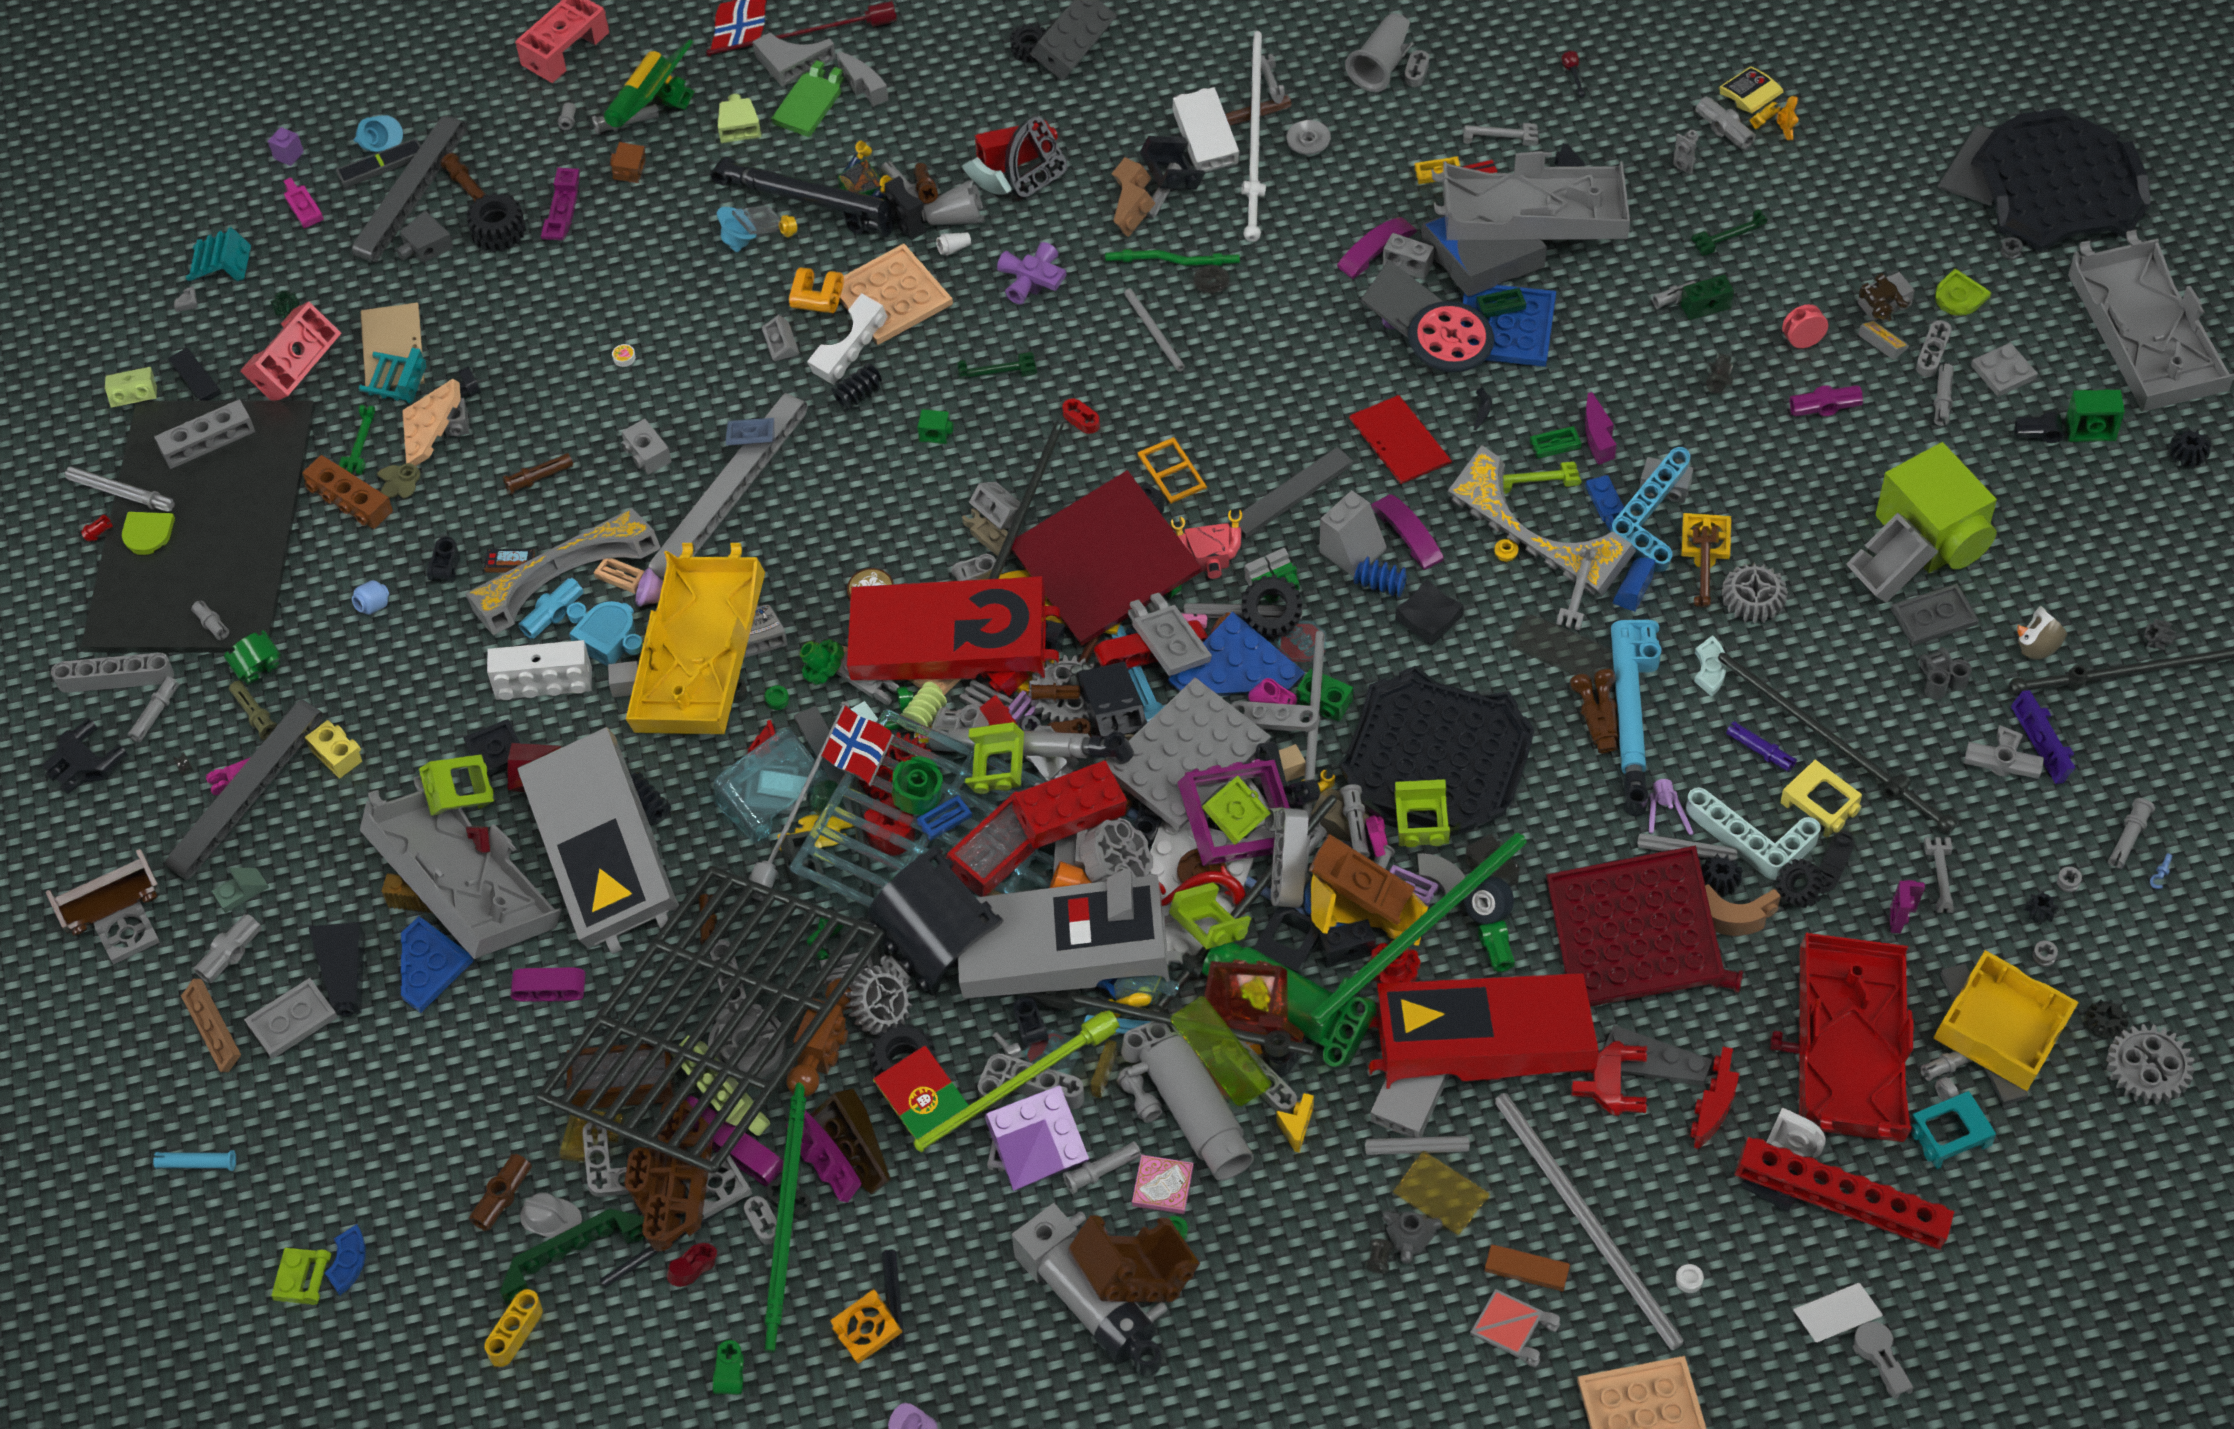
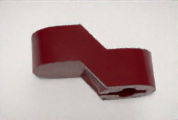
(692, 1264)

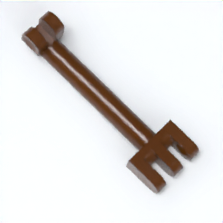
(1705, 541)

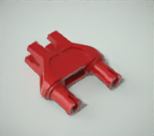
(1607, 1080)

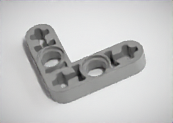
(610, 1176)

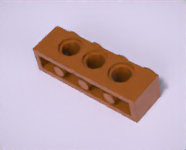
(347, 492)

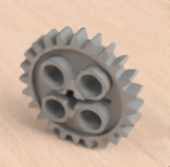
(1050, 708)
(2150, 1064)

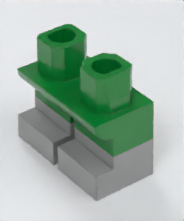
(1275, 564)

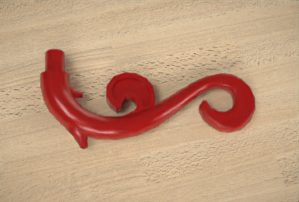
(1224, 878)

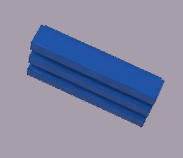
(927, 828)

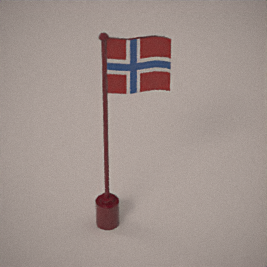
(743, 22)

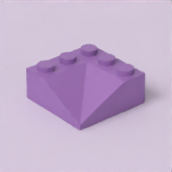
(1036, 1138)

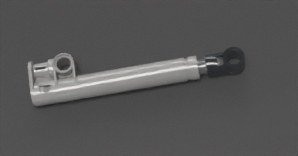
(1051, 744)

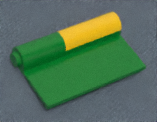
(643, 85)

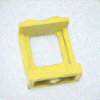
(1809, 779)

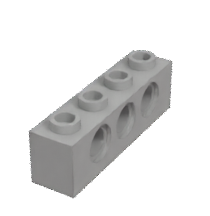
(204, 434)

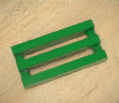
(1556, 444)

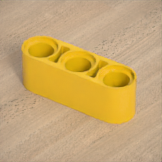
(513, 1340)

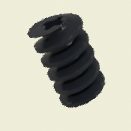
(856, 385)
(651, 800)

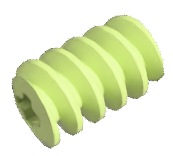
(925, 704)

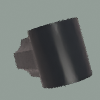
(2046, 427)

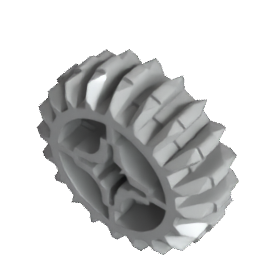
(1763, 601)
(868, 991)

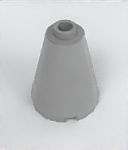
(955, 206)

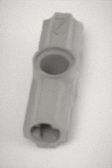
(1725, 123)
(1993, 758)
(227, 948)

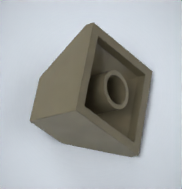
(1334, 821)

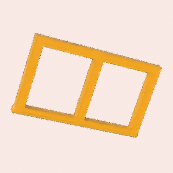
(1157, 476)

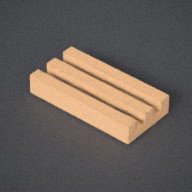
(618, 577)

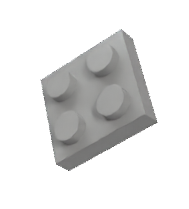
(2004, 369)

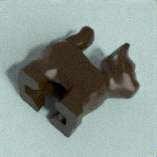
(1880, 296)

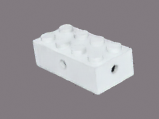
(539, 670)

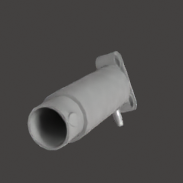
(1189, 1096)

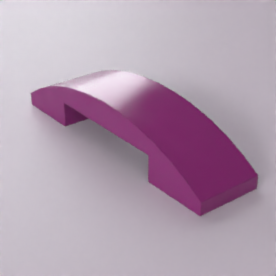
(562, 205)
(1372, 244)
(1410, 529)

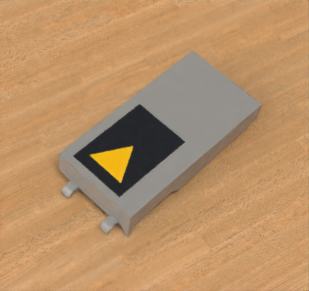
(598, 839)

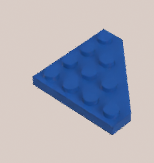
(1239, 661)

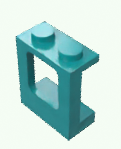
(1979, 1128)

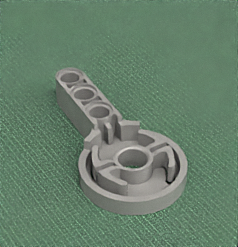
(744, 1026)

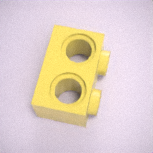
(330, 751)

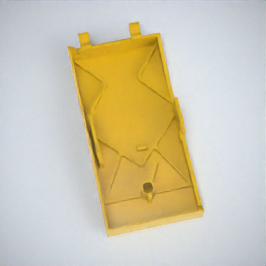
(695, 643)

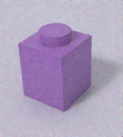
(285, 146)

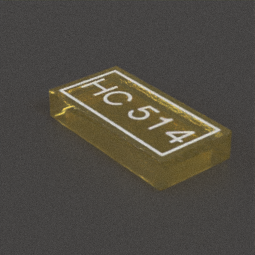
(1104, 1068)

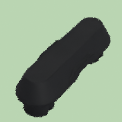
(1836, 858)

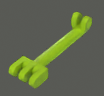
(1567, 472)

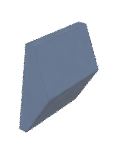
(750, 431)

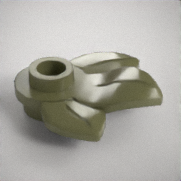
(399, 480)

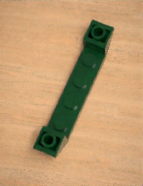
(566, 1242)

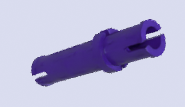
(1769, 751)

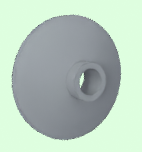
(1308, 137)

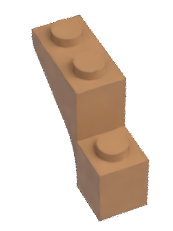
(1134, 200)

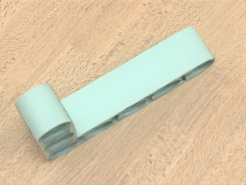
(1749, 836)

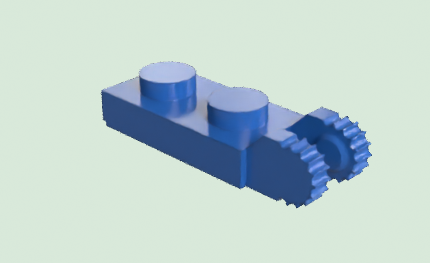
(1605, 499)

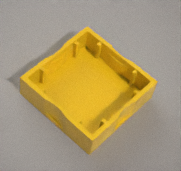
(2005, 1020)

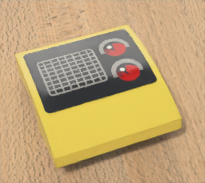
(1751, 89)

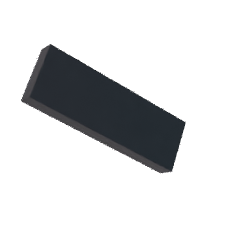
(194, 375)

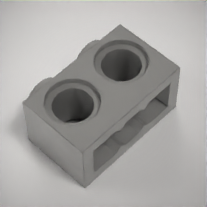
(1409, 255)
(995, 504)

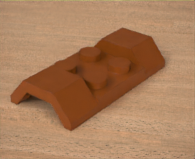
(1361, 879)

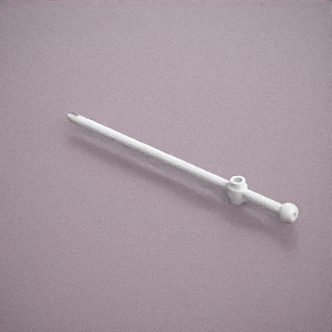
(1253, 188)

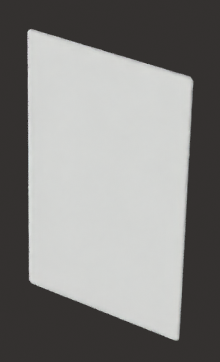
(1837, 1312)

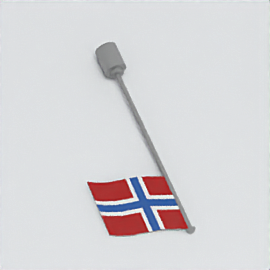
(852, 746)

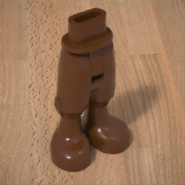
(1599, 717)

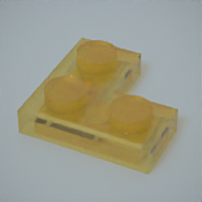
(573, 1145)

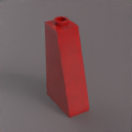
(992, 147)

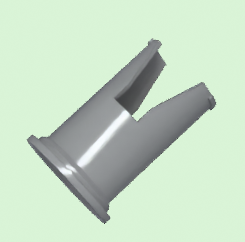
(1379, 55)

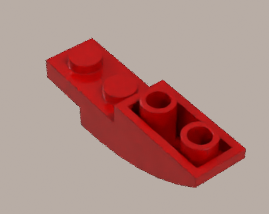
(1715, 1102)

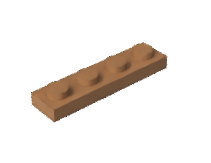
(211, 1025)

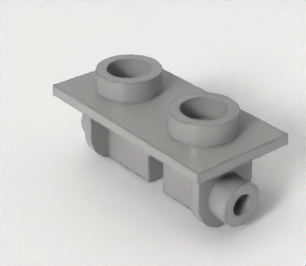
(1685, 151)

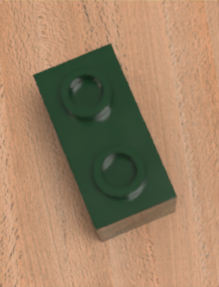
(1707, 297)

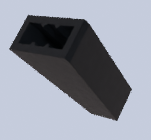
(341, 963)

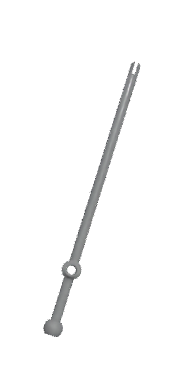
(1312, 735)

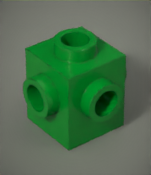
(675, 93)

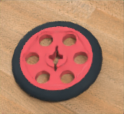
(1444, 360)

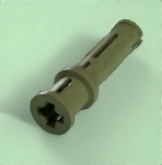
(240, 692)

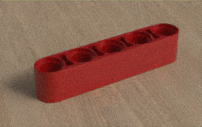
(1133, 648)

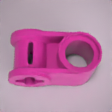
(1271, 692)

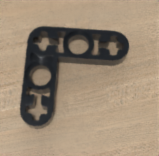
(1269, 751)

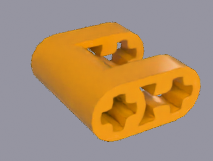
(805, 298)

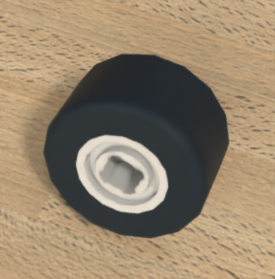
(1498, 901)

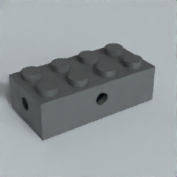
(1072, 36)

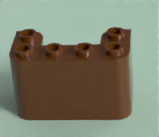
(1137, 1267)

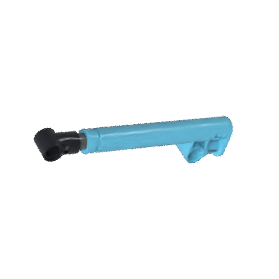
(1630, 656)

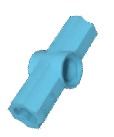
(551, 608)

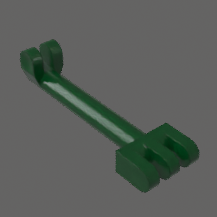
(1706, 244)
(1025, 364)

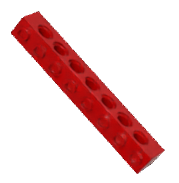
(1854, 1205)

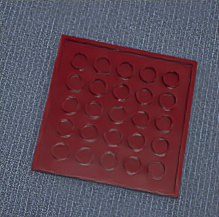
(1637, 925)

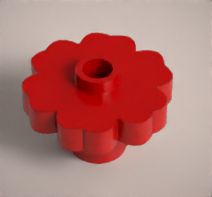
(1401, 969)

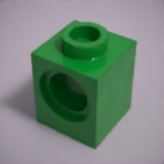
(934, 426)

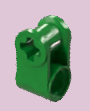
(728, 1372)

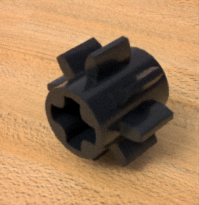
(2041, 908)

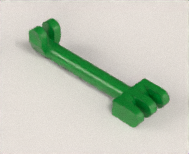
(354, 459)

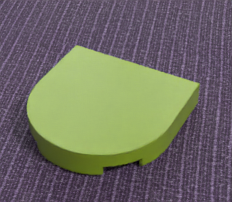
(1960, 294)
(147, 531)

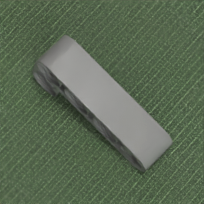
(1288, 855)
(990, 1080)

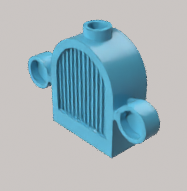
(606, 630)

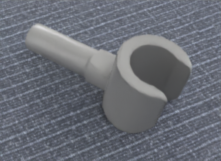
(1010, 1050)

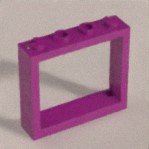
(1274, 793)

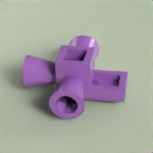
(1031, 272)

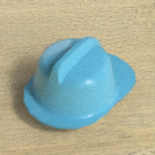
(378, 133)
(731, 230)

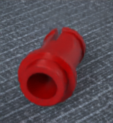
(92, 531)

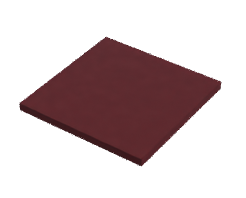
(1104, 556)

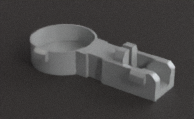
(1868, 1342)

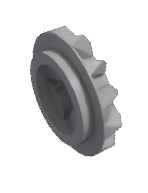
(894, 965)

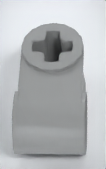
(974, 568)

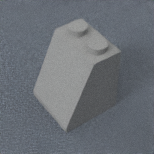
(1350, 533)

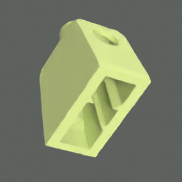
(737, 120)

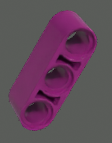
(548, 984)

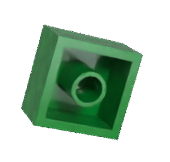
(2094, 415)

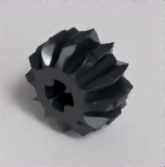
(2190, 448)
(1722, 874)

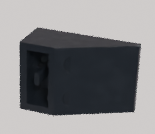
(1112, 700)

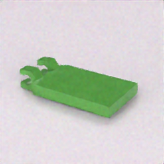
(809, 100)

